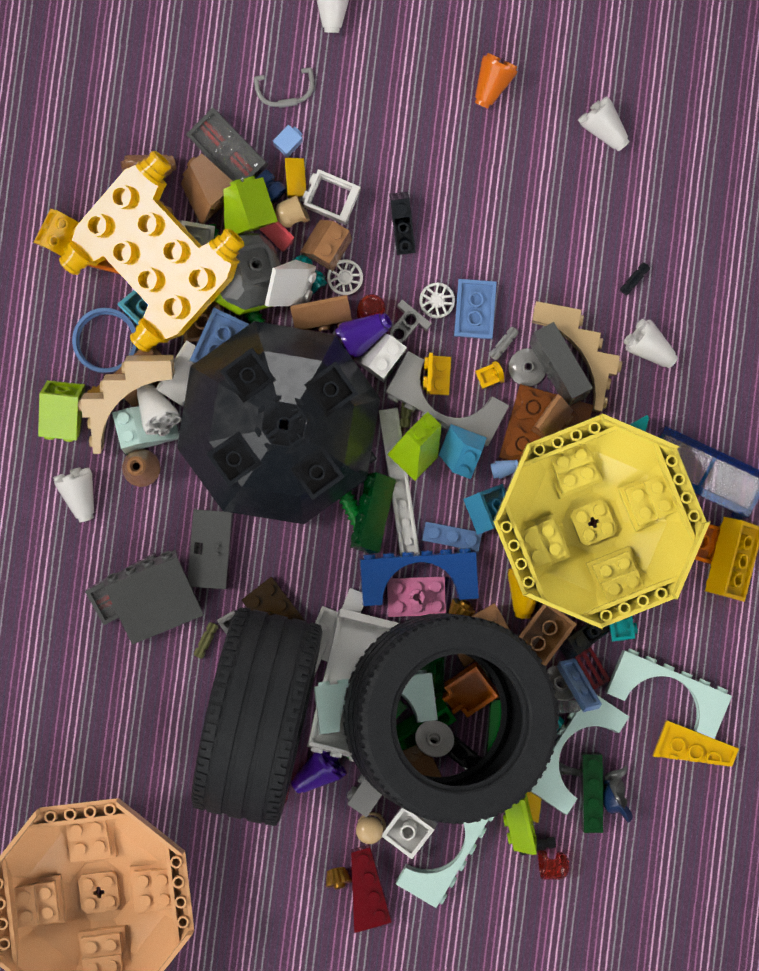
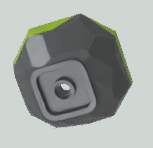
(250, 285)

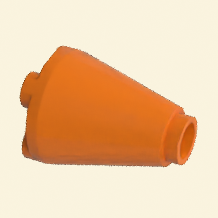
(493, 79)

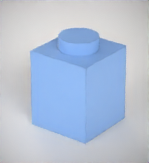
(288, 140)

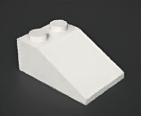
(291, 284)

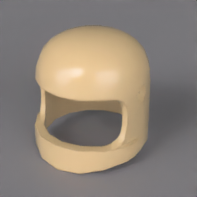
(290, 212)
(370, 829)

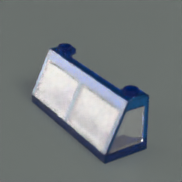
(716, 474)

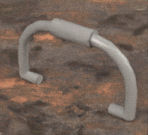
(286, 102)

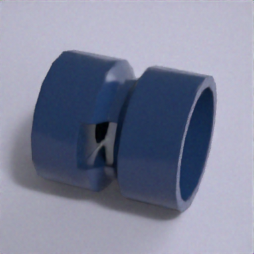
(274, 188)

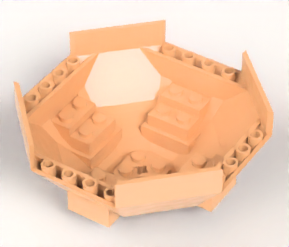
(51, 902)

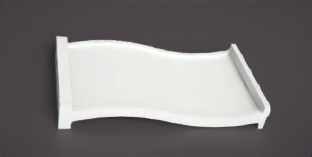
(351, 638)

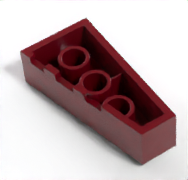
(369, 900)

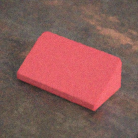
(278, 235)

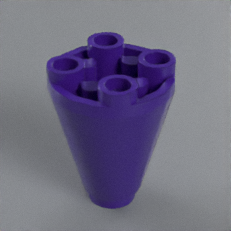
(363, 332)
(317, 772)

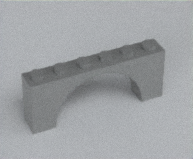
(406, 388)

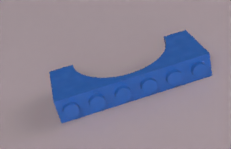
(377, 571)

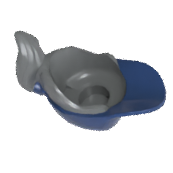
(613, 794)

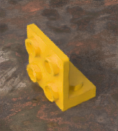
(56, 232)
(438, 375)

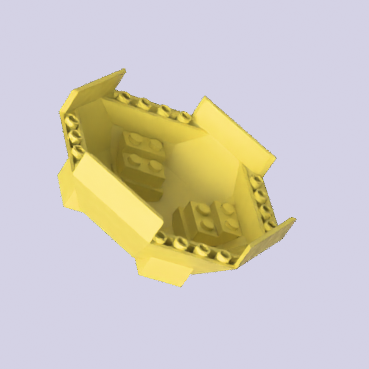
(643, 513)

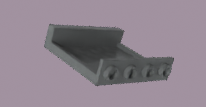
(152, 597)

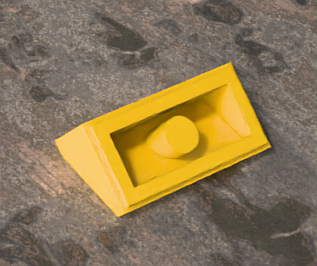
(295, 177)

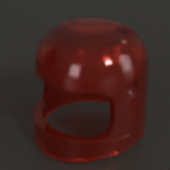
(370, 305)
(553, 868)

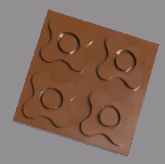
(526, 411)

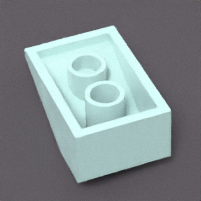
(132, 434)

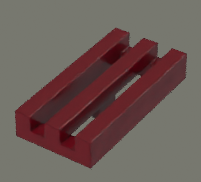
(600, 682)

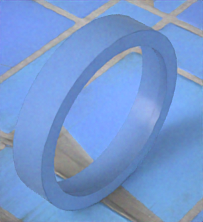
(79, 327)

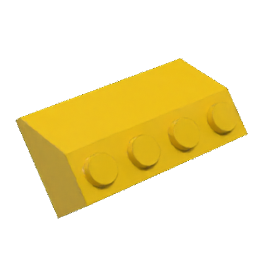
(733, 559)

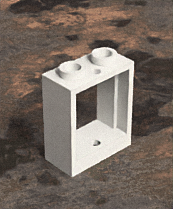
(350, 202)

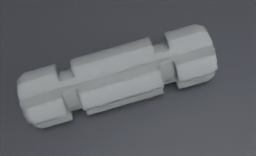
(503, 343)

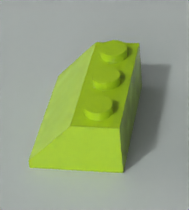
(521, 827)

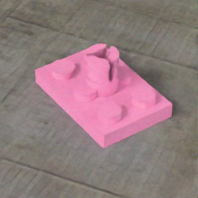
(416, 596)

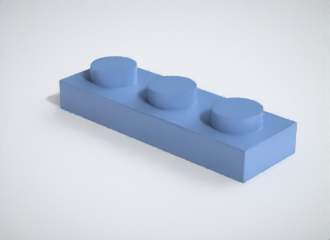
(451, 536)
(579, 685)

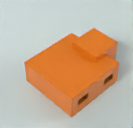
(469, 690)

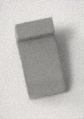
(406, 328)

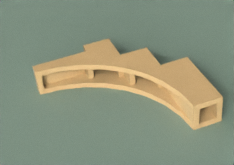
(586, 343)
(136, 372)

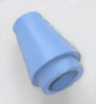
(503, 468)

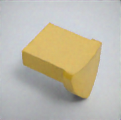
(490, 375)

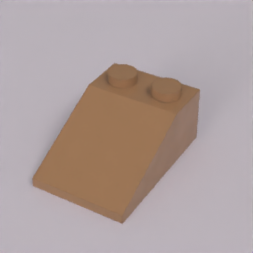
(553, 417)

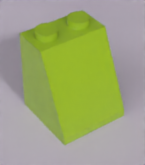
(247, 206)
(59, 410)
(418, 446)

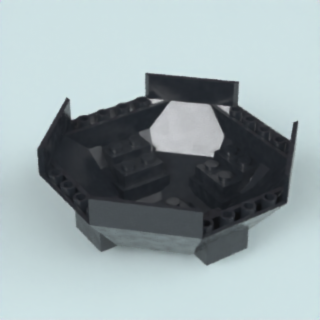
(235, 413)

